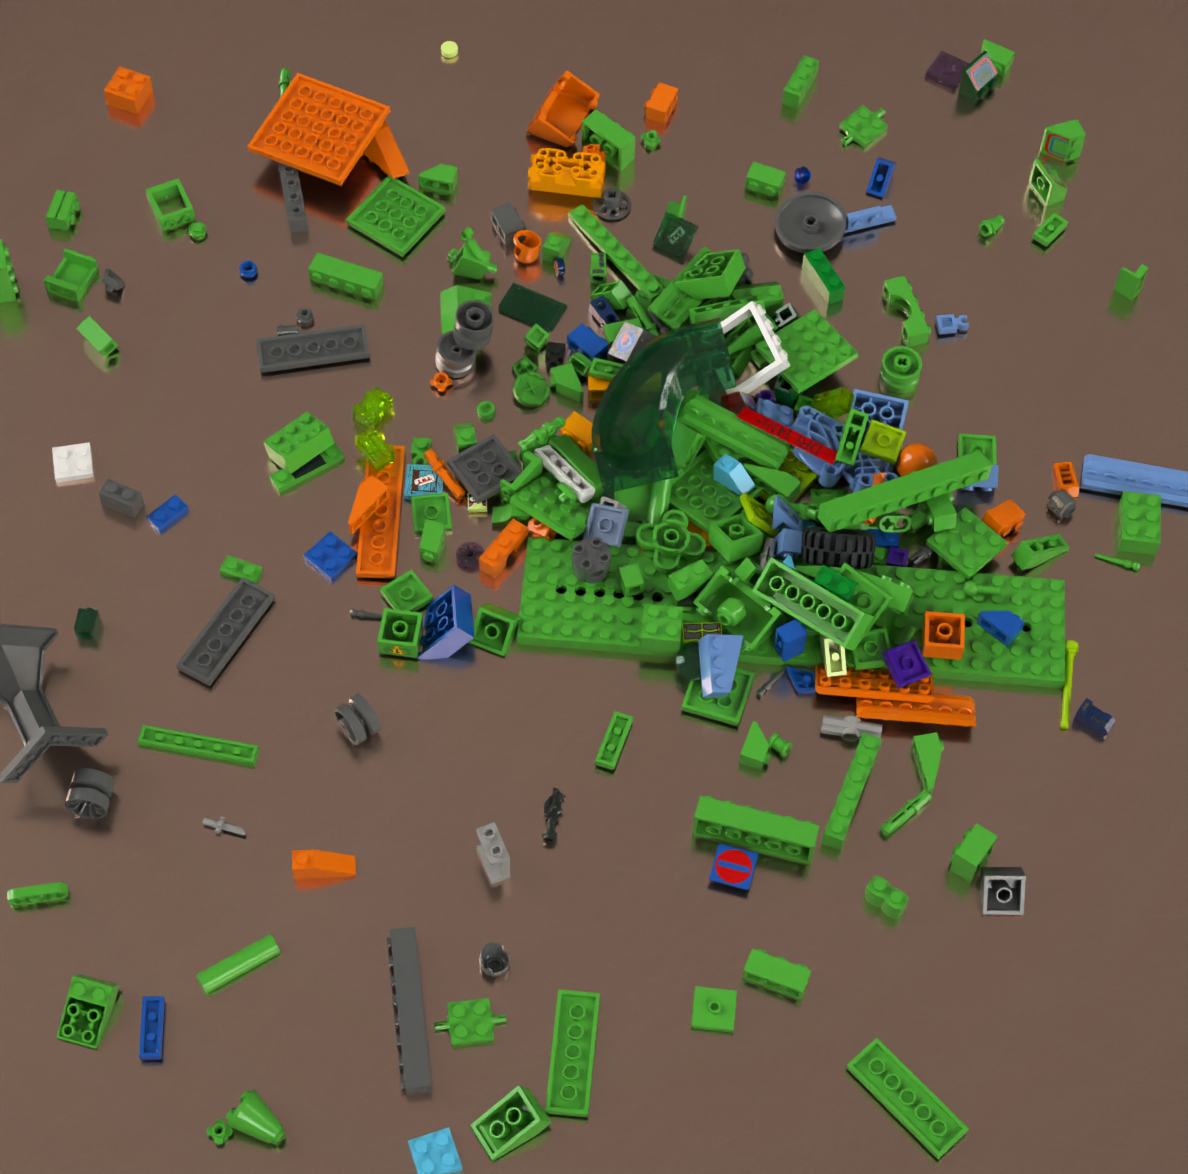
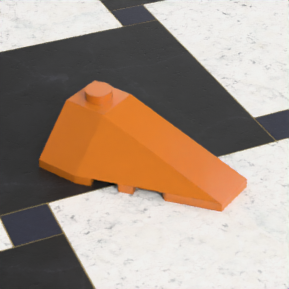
(385, 153)

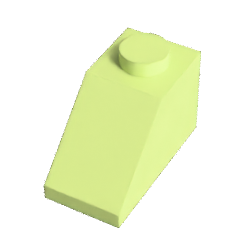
(833, 657)

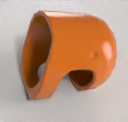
(528, 250)

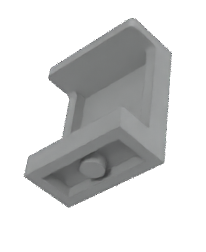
(493, 853)

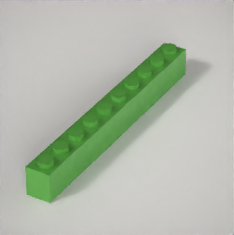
(904, 491)

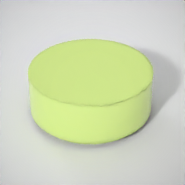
(449, 49)

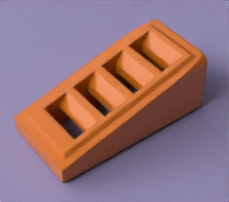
(1065, 477)

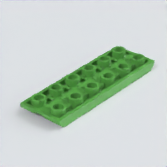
(673, 304)
(733, 432)

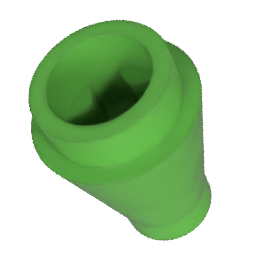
(990, 226)

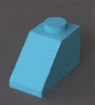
(732, 475)

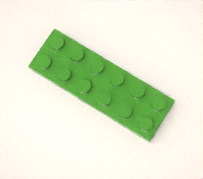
(572, 1053)
(907, 1098)

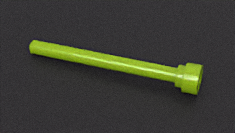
(1071, 649)

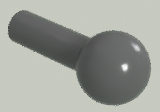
(661, 328)

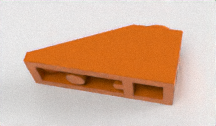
(368, 499)
(322, 864)

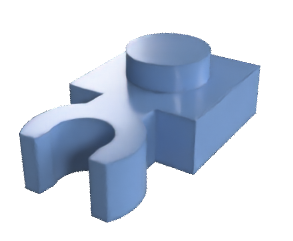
(949, 324)

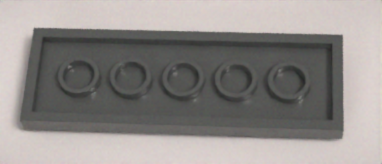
(312, 348)
(225, 631)

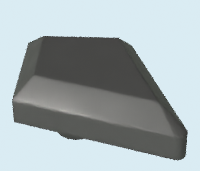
(112, 280)

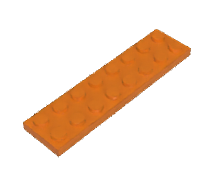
(380, 531)

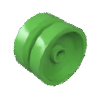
(900, 369)

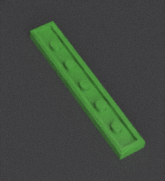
(198, 745)

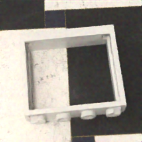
(772, 340)

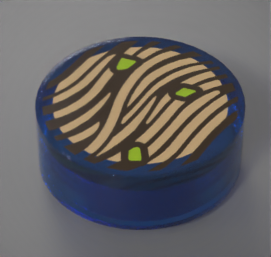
(559, 266)

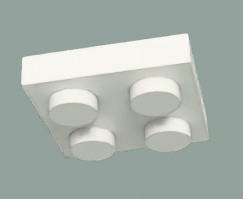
(72, 462)

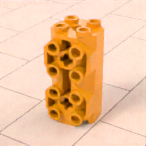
(560, 174)

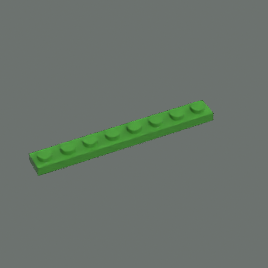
(616, 252)

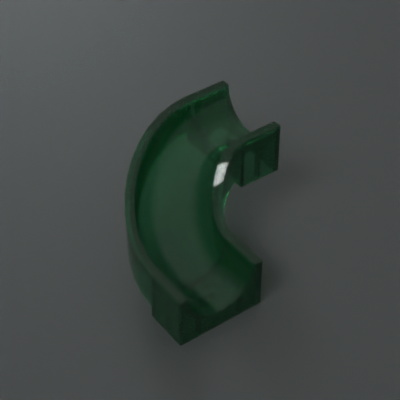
(643, 400)

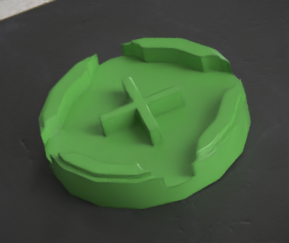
(531, 389)

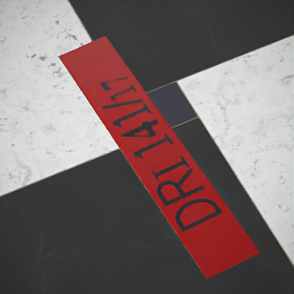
(787, 435)

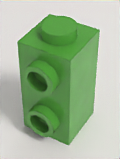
(97, 336)

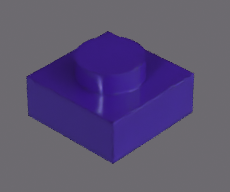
(897, 557)

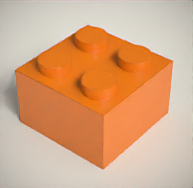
(128, 90)
(943, 635)

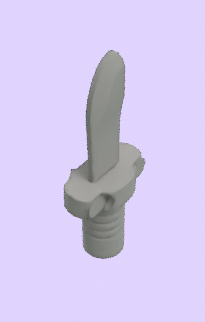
(221, 825)

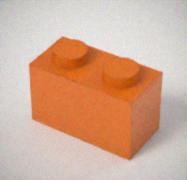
(661, 102)
(1004, 518)

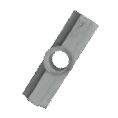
(849, 728)

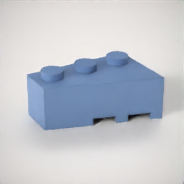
(718, 663)

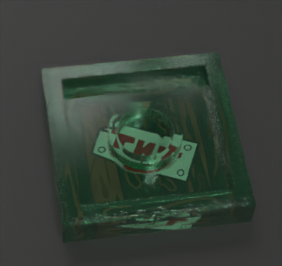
(675, 235)

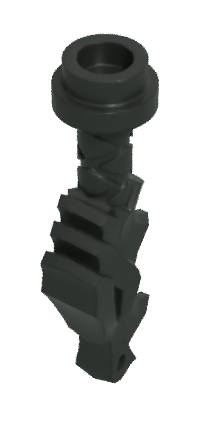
(551, 810)

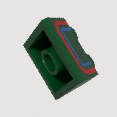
(978, 77)

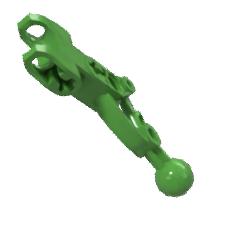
(809, 511)

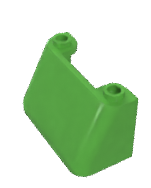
(760, 617)

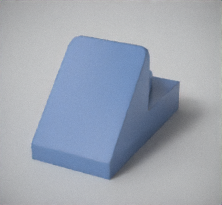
(785, 514)

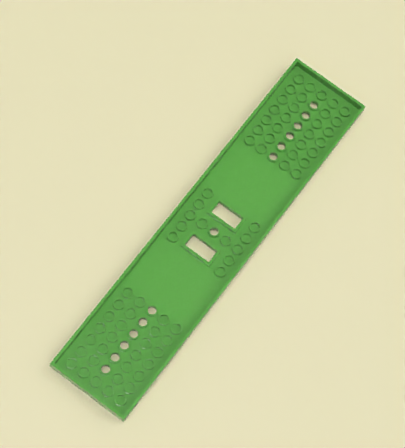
(616, 624)

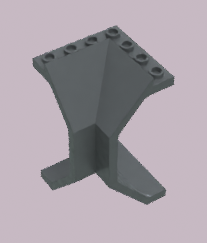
(22, 693)

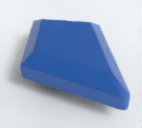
(802, 680)

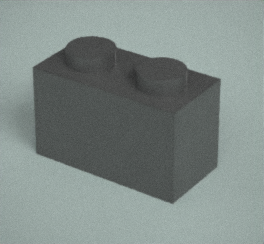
(507, 222)
(121, 498)

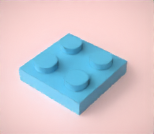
(435, 1153)

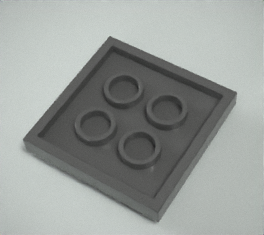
(484, 467)

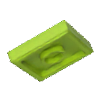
(883, 441)
(757, 514)

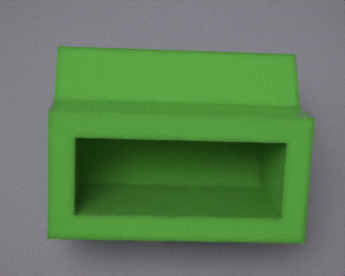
(580, 363)

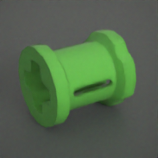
(780, 744)

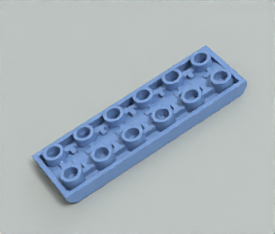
(1118, 475)

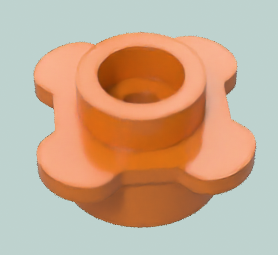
(441, 377)

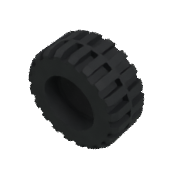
(837, 547)

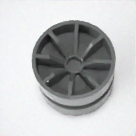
(473, 325)
(89, 793)

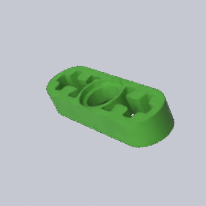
(37, 893)

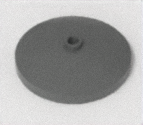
(810, 222)

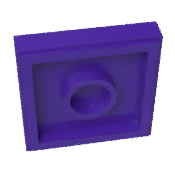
(906, 663)

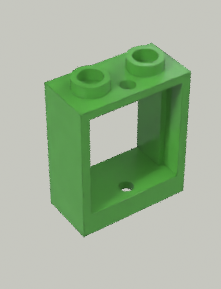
(167, 191)

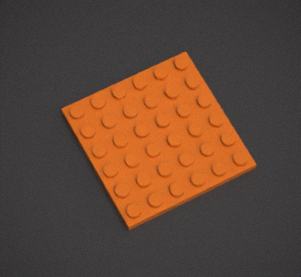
(319, 129)

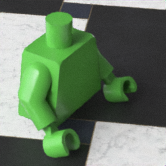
(471, 259)

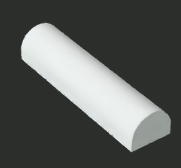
(565, 473)

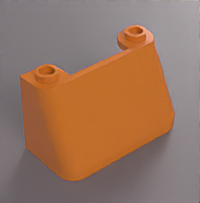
(563, 110)

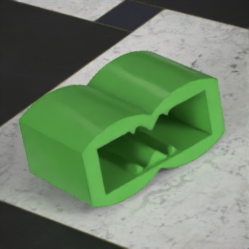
(889, 899)

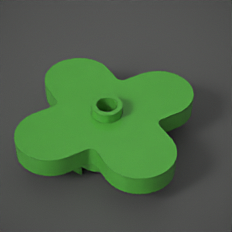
(670, 541)

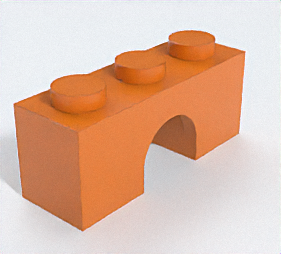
(495, 556)

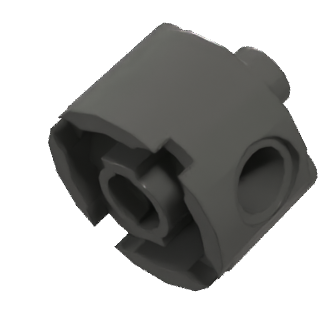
(591, 560)

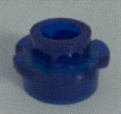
(806, 175)

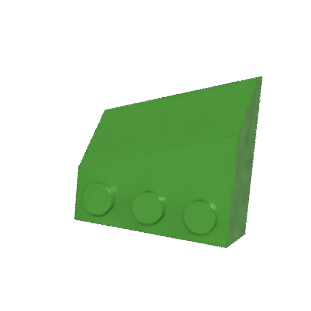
(713, 275)
(453, 298)

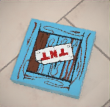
(421, 481)

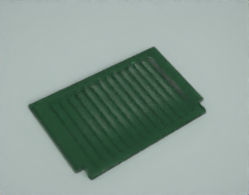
(531, 307)

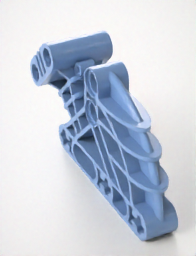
(828, 433)

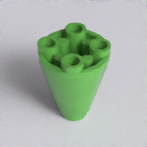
(255, 1118)

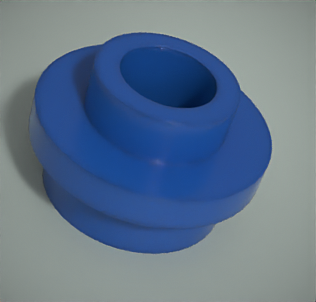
(250, 266)

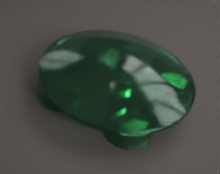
(689, 661)

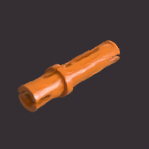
(439, 467)

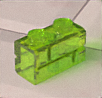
(834, 402)
(372, 408)
(374, 448)

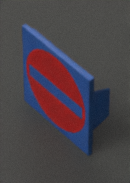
(733, 866)

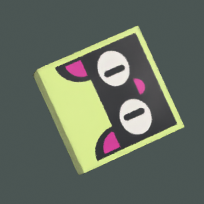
(473, 507)

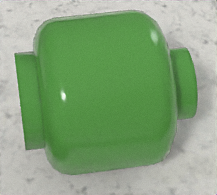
(731, 612)

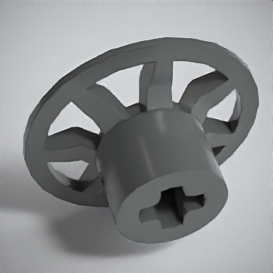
(612, 201)

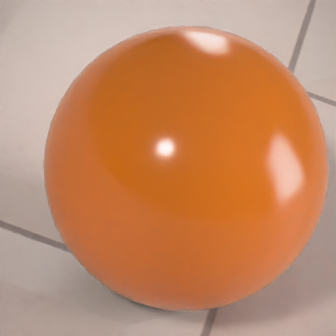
(915, 458)

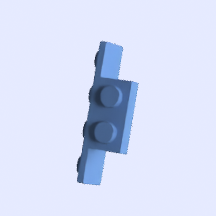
(869, 217)

